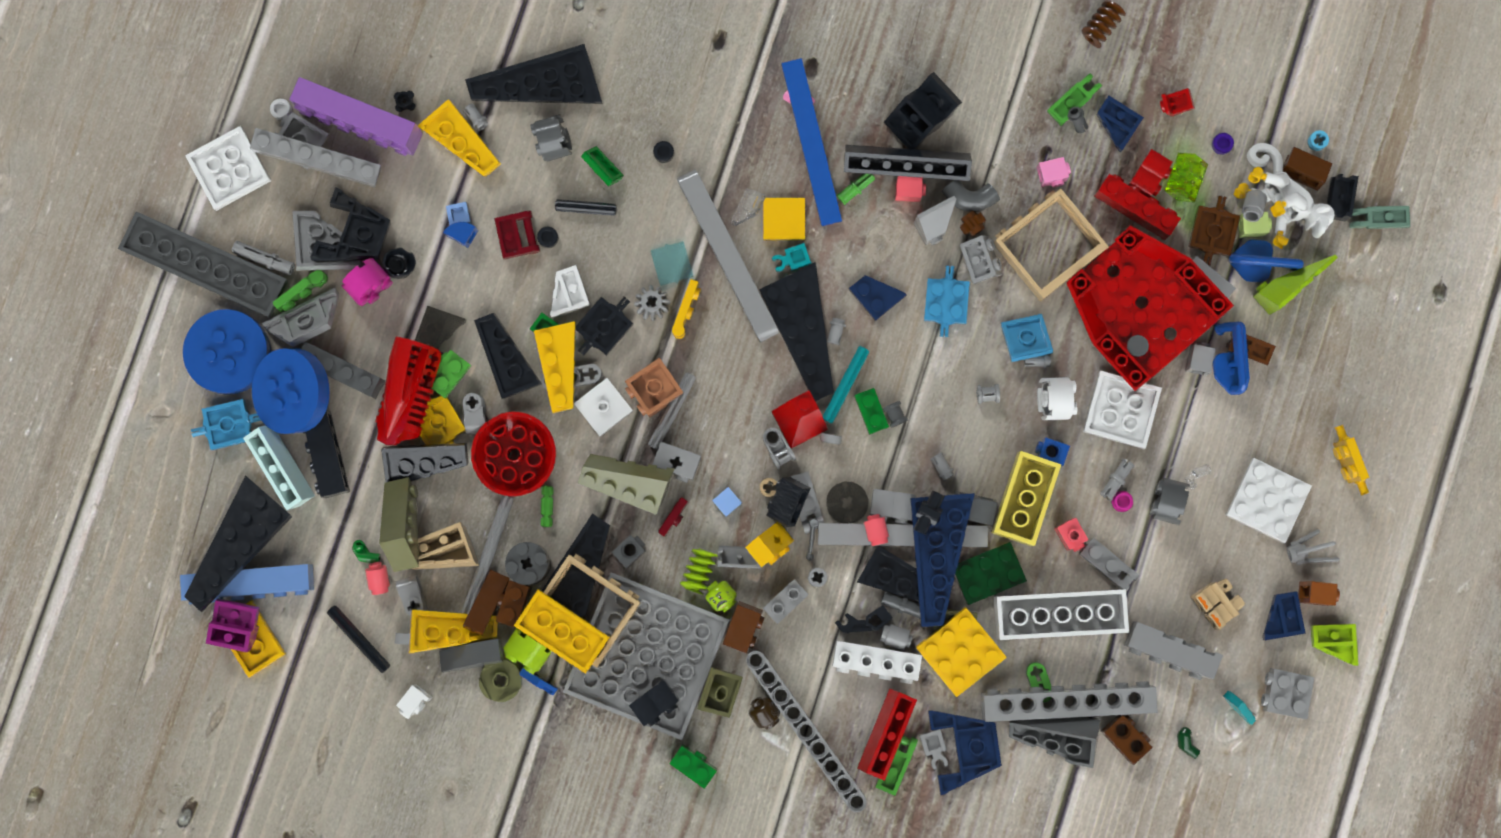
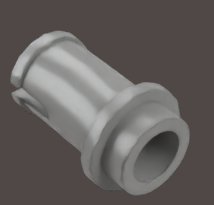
(479, 121)
(836, 331)
(1040, 361)
(942, 467)

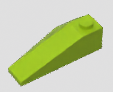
(1280, 291)

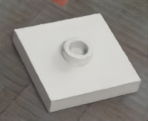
(603, 407)

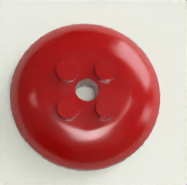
(496, 441)

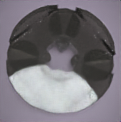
(845, 490)

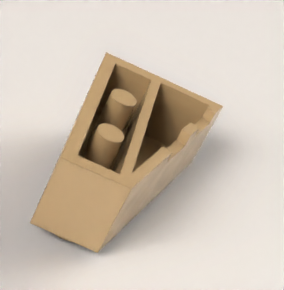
(446, 549)

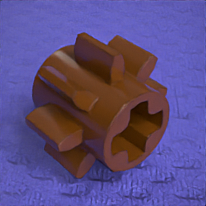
(972, 223)

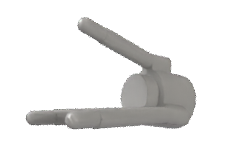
(1298, 552)

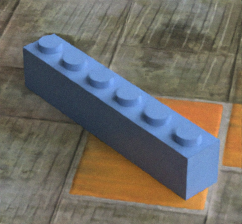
(262, 581)

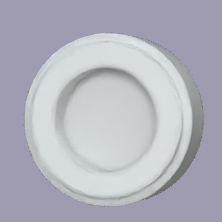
(280, 108)

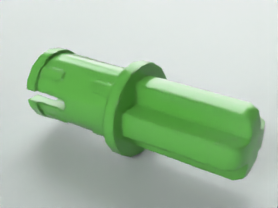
(855, 188)

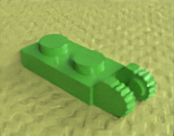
(1075, 97)
(300, 290)

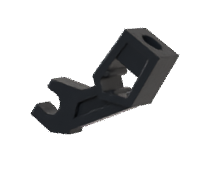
(863, 625)

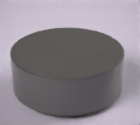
(1137, 346)

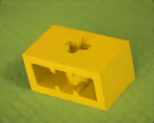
(770, 545)

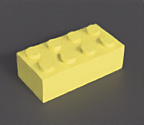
(1026, 498)

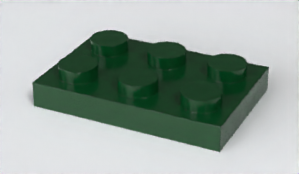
(989, 573)

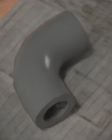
(971, 200)

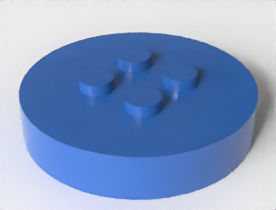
(225, 351)
(290, 391)

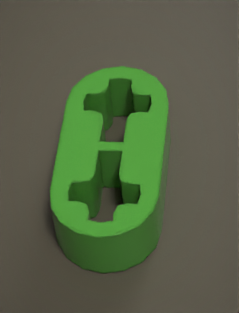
(1044, 679)

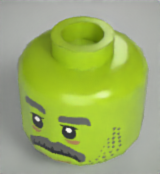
(721, 596)

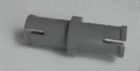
(901, 604)

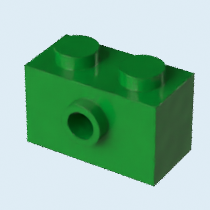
(693, 766)

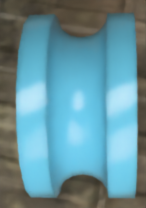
(1312, 137)

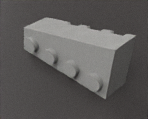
(1172, 651)

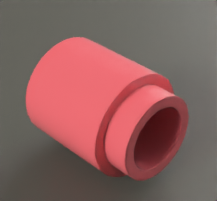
(876, 530)
(377, 578)

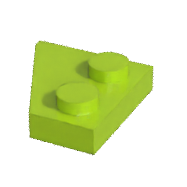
(1337, 641)

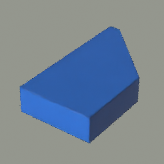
(538, 681)

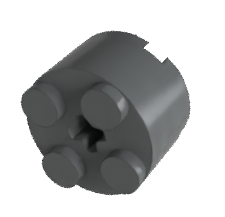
(552, 138)
(1170, 501)
(516, 568)

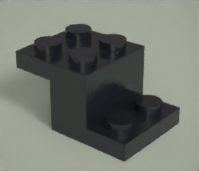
(922, 111)

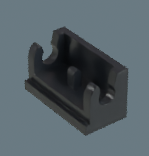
(1342, 196)

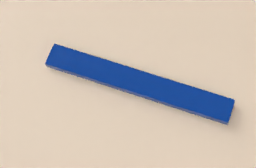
(811, 142)

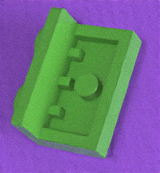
(449, 373)

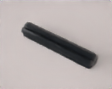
(585, 207)

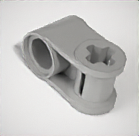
(474, 417)
(778, 449)
(410, 593)

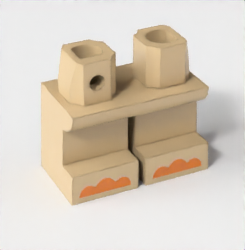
(1224, 608)

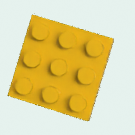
(961, 652)

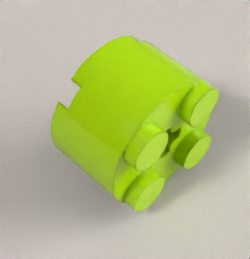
(526, 650)

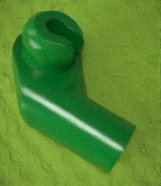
(363, 554)

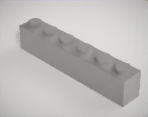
(315, 157)

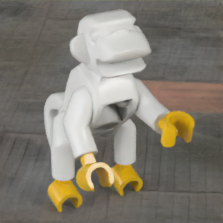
(1289, 198)

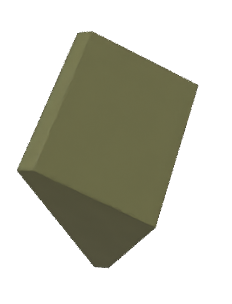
(720, 692)

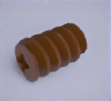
(1102, 22)

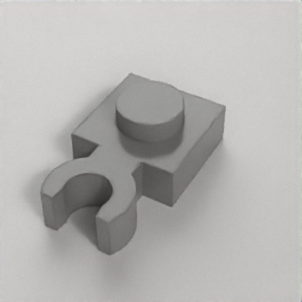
(933, 745)

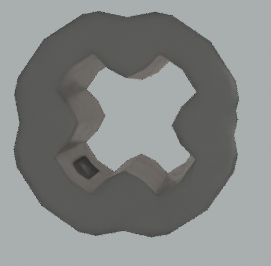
(895, 414)

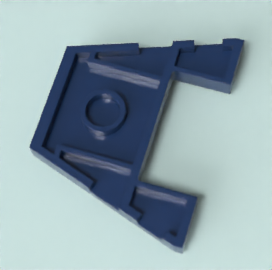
(975, 748)

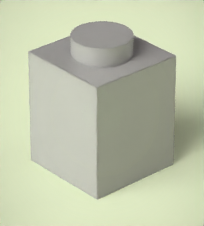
(1200, 358)

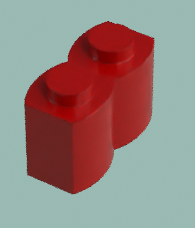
(1151, 172)

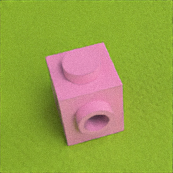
(1053, 172)

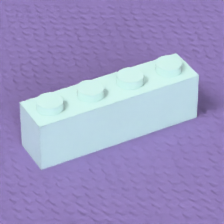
(279, 467)

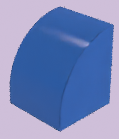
(461, 233)

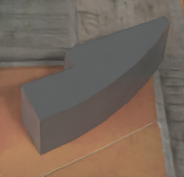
(471, 655)

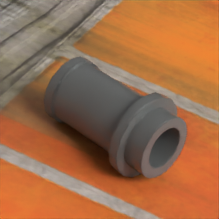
(1076, 115)

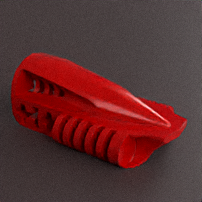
(403, 396)

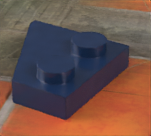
(1118, 121)
(876, 296)
(1284, 617)

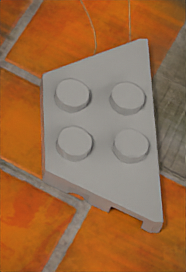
(305, 319)

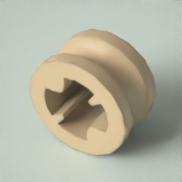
(765, 482)

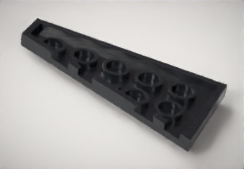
(546, 79)
(242, 534)

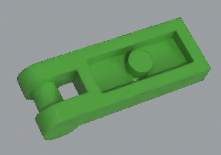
(898, 767)

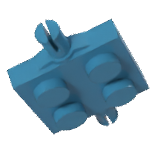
(947, 301)
(226, 424)

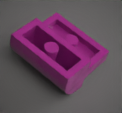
(233, 625)

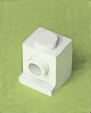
(413, 701)

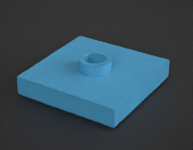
(1026, 338)

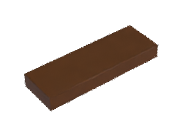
(486, 602)

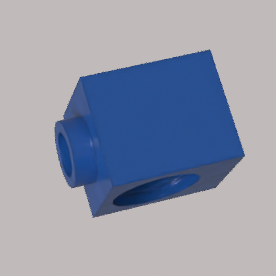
(1061, 450)

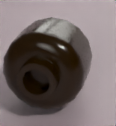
(764, 713)

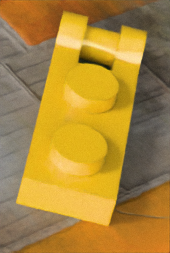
(686, 311)

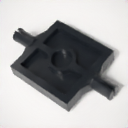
(604, 326)

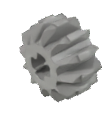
(643, 304)

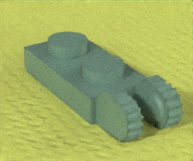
(1382, 217)

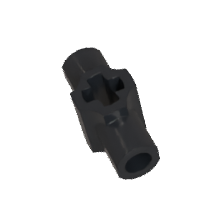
(929, 512)

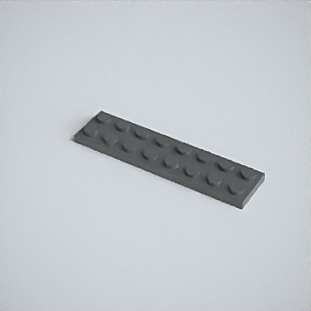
(202, 264)

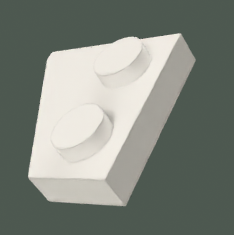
(568, 292)

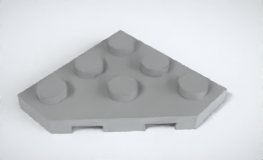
(309, 228)

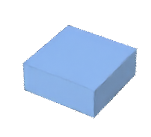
(458, 213)
(727, 501)

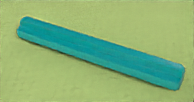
(845, 384)

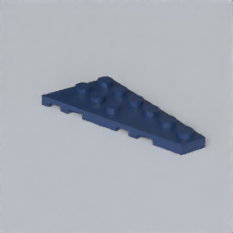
(939, 555)

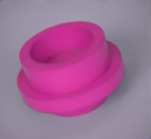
(1122, 501)

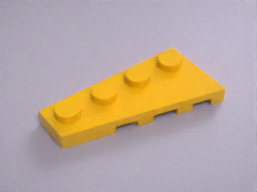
(459, 137)
(557, 356)
(444, 629)

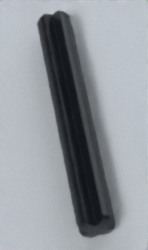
(358, 639)

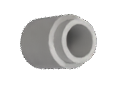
(1254, 205)
(896, 637)

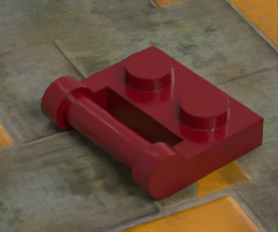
(510, 237)

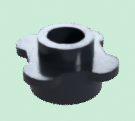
(408, 96)

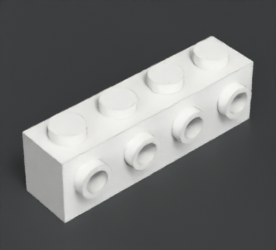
(876, 660)

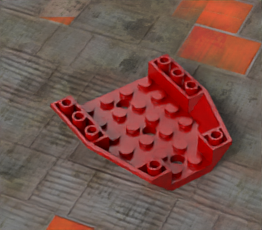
(1177, 298)

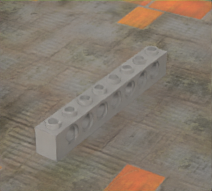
(1145, 702)

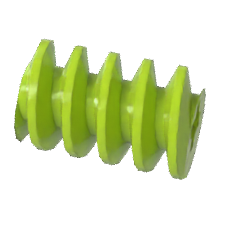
(698, 570)

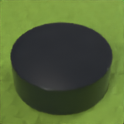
(663, 152)
(547, 237)

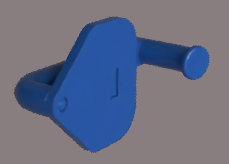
(1255, 260)
(1232, 368)

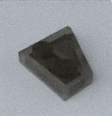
(437, 327)

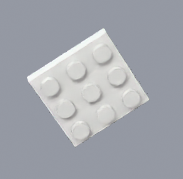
(228, 168)
(1120, 411)
(1268, 500)

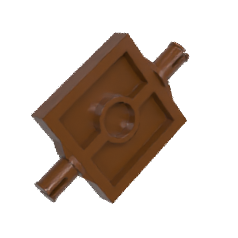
(1214, 230)

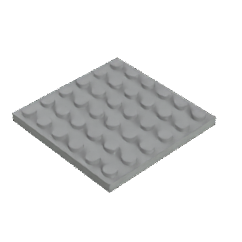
(659, 643)

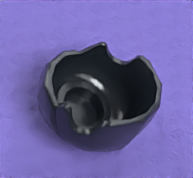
(398, 263)

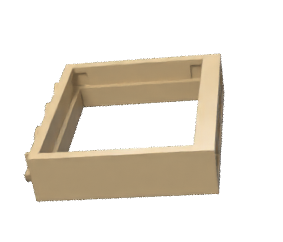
(1034, 211)
(611, 584)

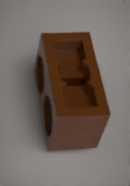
(1123, 742)

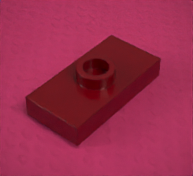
(674, 517)

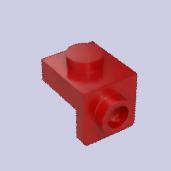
(1177, 102)

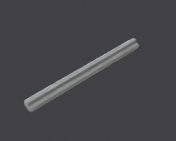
(488, 552)

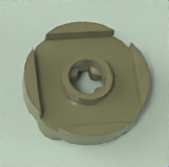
(512, 683)

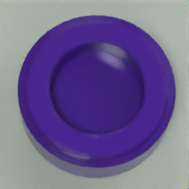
(1222, 143)

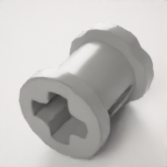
(995, 396)
(823, 579)

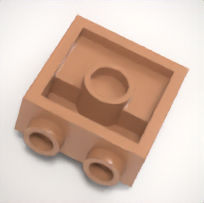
(653, 388)

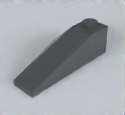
(1069, 737)

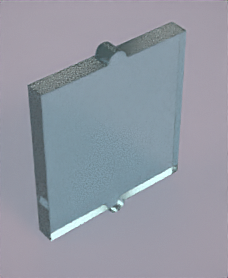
(671, 263)

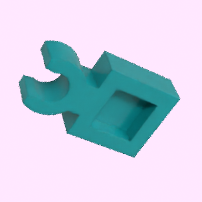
(795, 257)

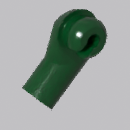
(1184, 742)

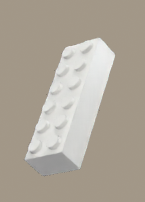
(1061, 614)

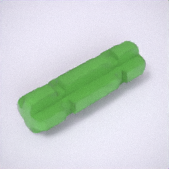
(546, 506)

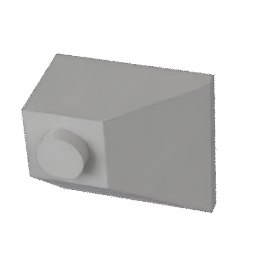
(934, 221)

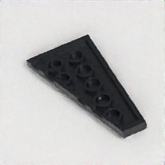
(799, 318)
(577, 586)

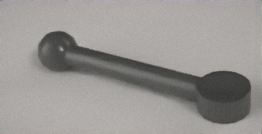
(813, 522)

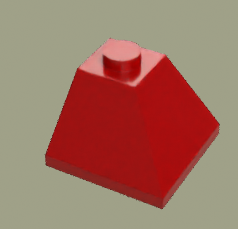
(800, 419)

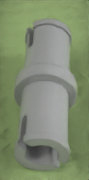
(1117, 479)

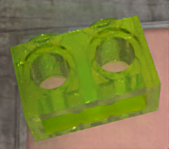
(1186, 177)

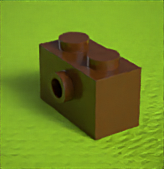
(512, 603)
(743, 626)

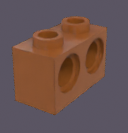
(1318, 593)

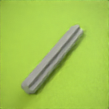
(671, 412)

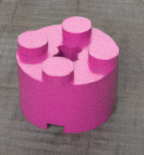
(366, 282)

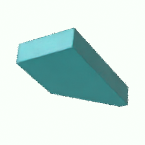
(1240, 707)

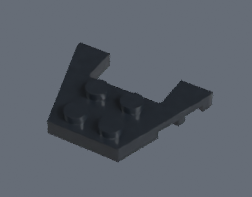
(362, 234)

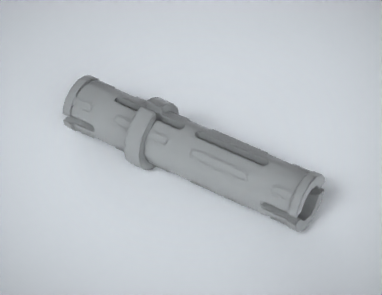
(272, 261)

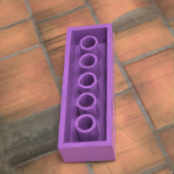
(355, 116)

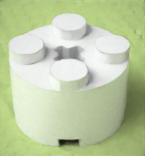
(1057, 398)

